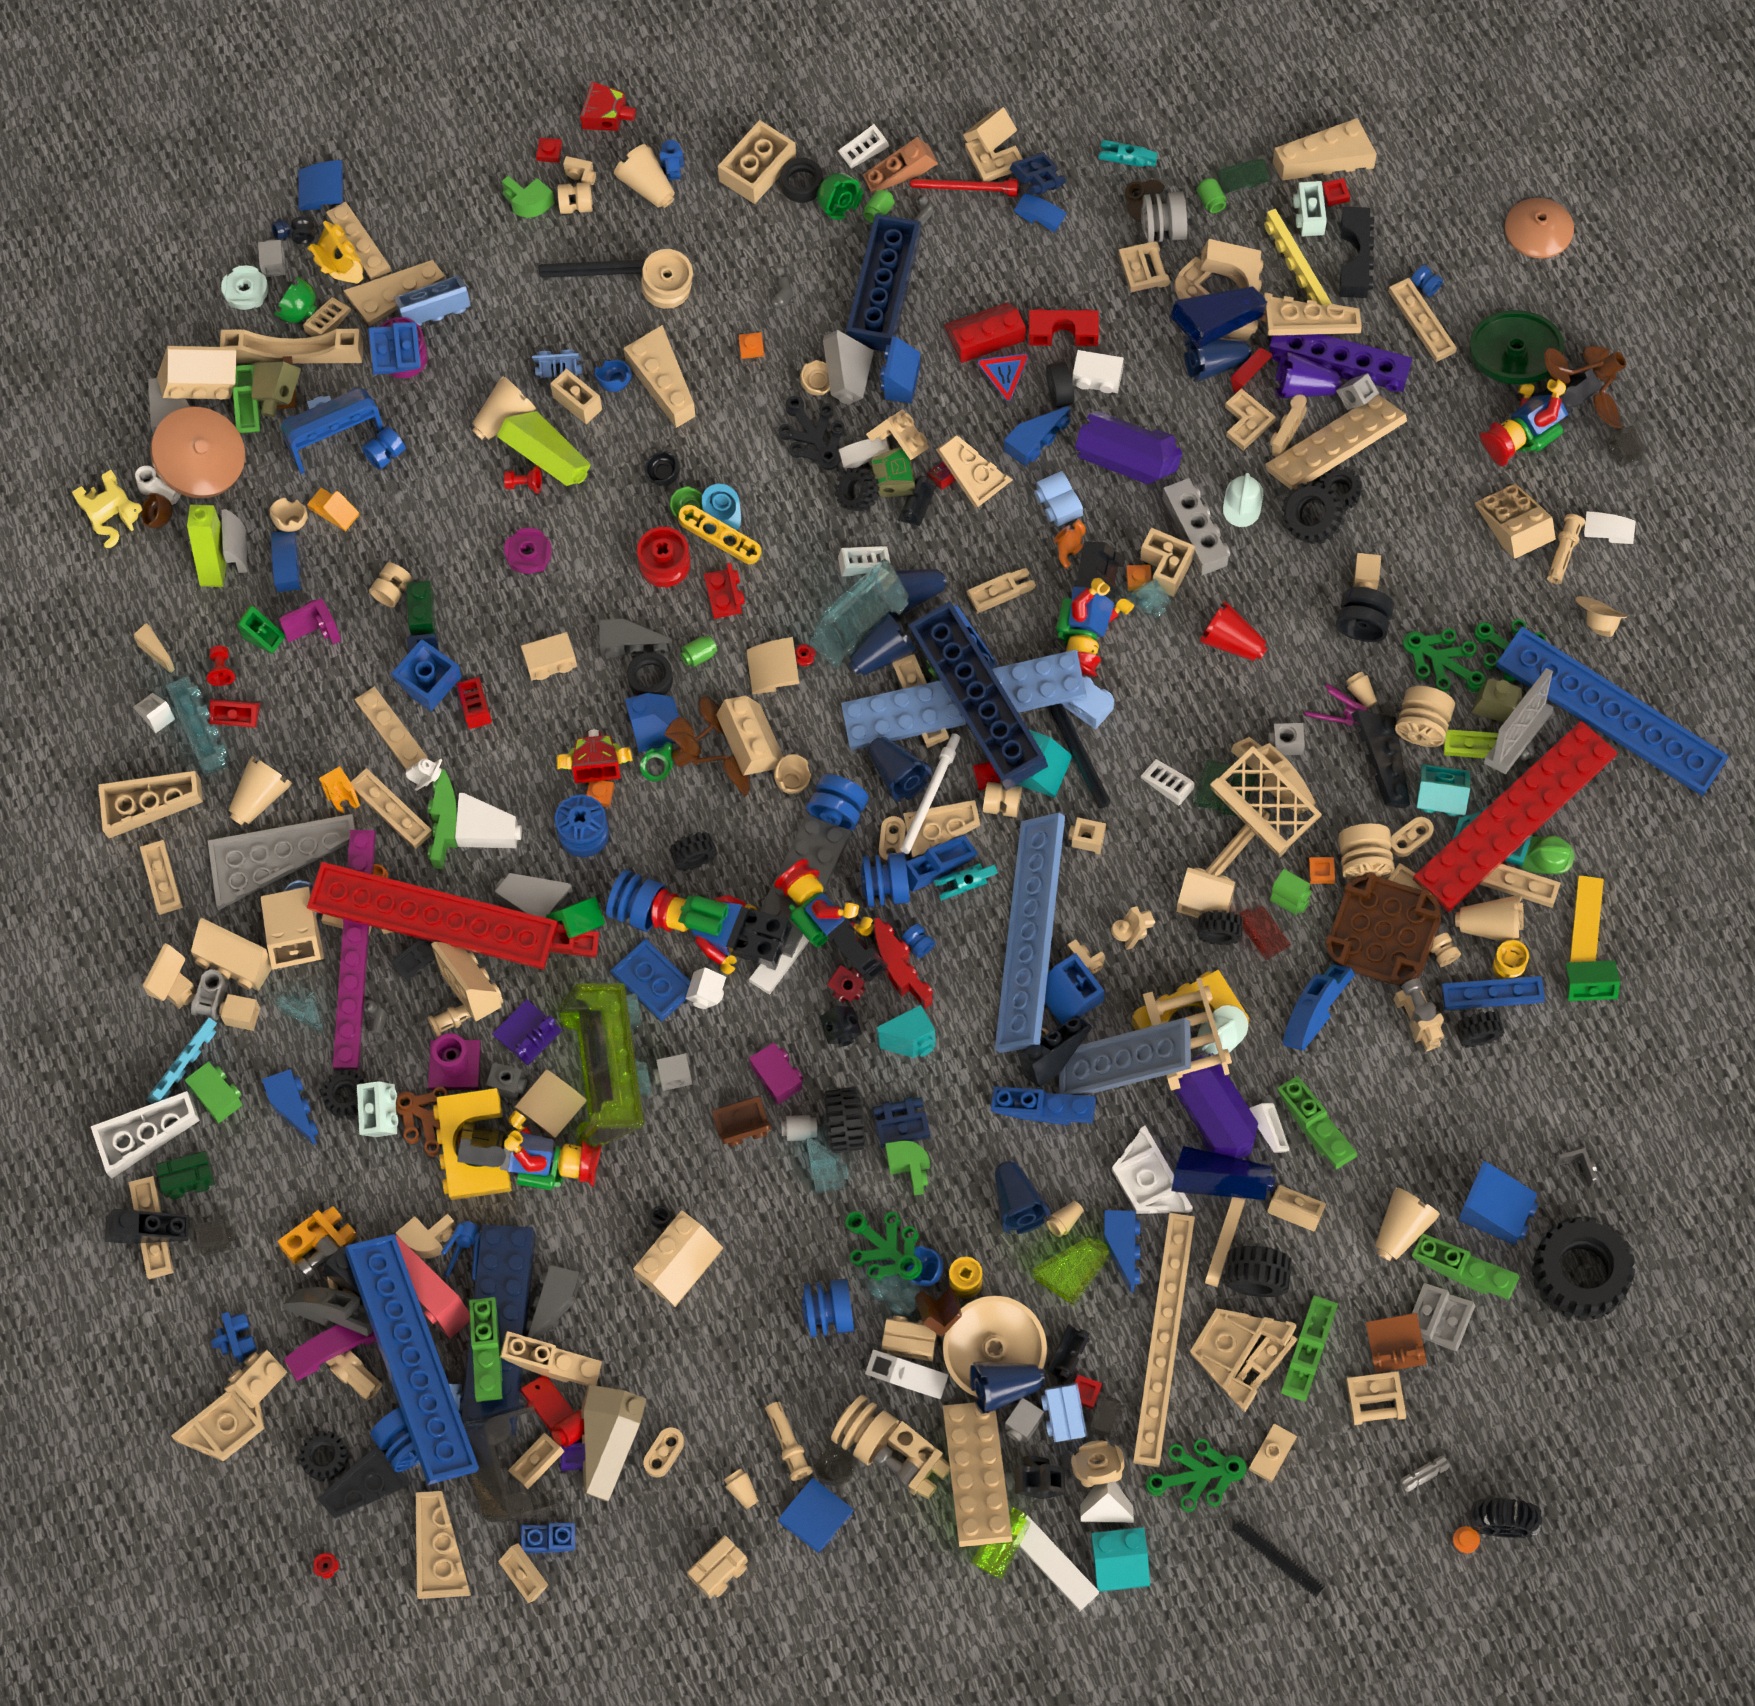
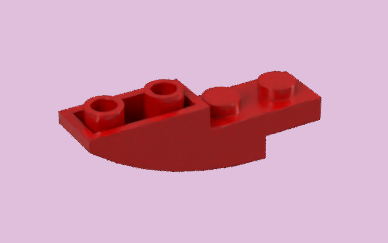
(581, 945)
(896, 956)

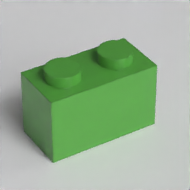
(214, 1092)

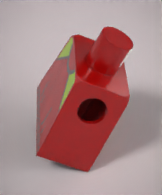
(605, 109)

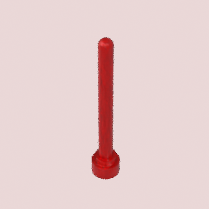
(1008, 186)

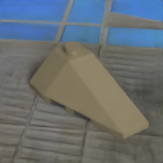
(609, 1431)

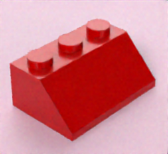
(986, 331)

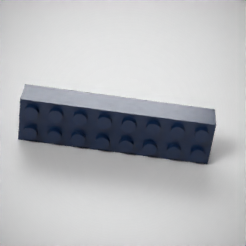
(978, 695)
(506, 1274)

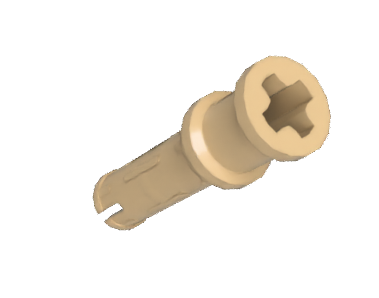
(1567, 540)
(450, 1018)
(792, 1452)

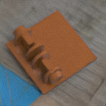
(1396, 1343)

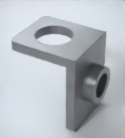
(1588, 1165)

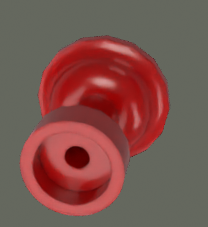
(533, 479)
(220, 674)

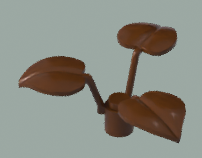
(1604, 367)
(689, 750)

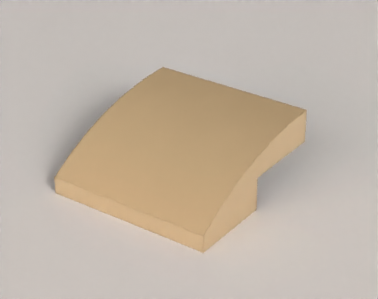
(772, 665)
(550, 1103)

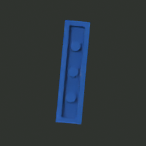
(1493, 993)

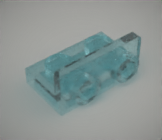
(897, 1293)

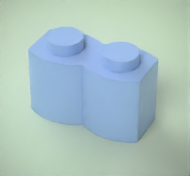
(1059, 498)

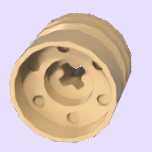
(1425, 716)
(1366, 851)
(860, 1427)

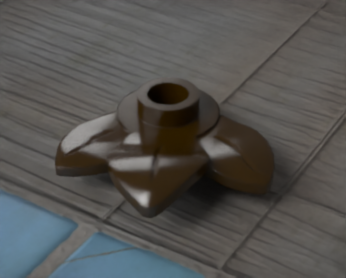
(1135, 202)

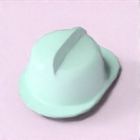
(1243, 501)
(1231, 1028)

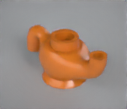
(1069, 541)

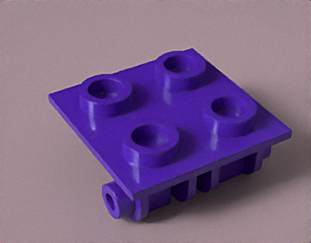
(527, 1032)

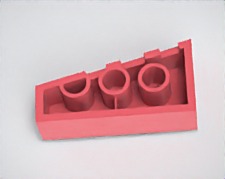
(435, 1297)

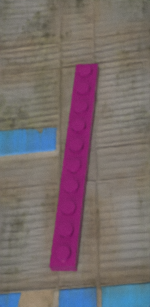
(353, 964)

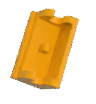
(339, 788)

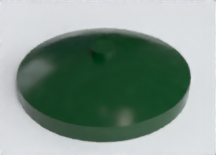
(1512, 346)

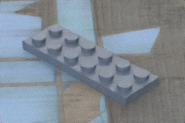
(1128, 1058)

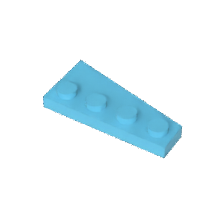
(176, 1070)

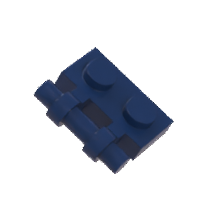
(1034, 169)
(901, 1128)

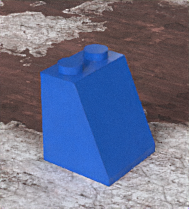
(1499, 1205)

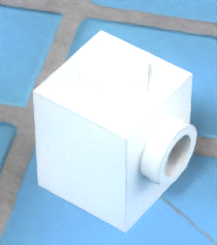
(706, 988)

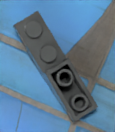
(329, 1305)

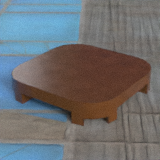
(1384, 929)

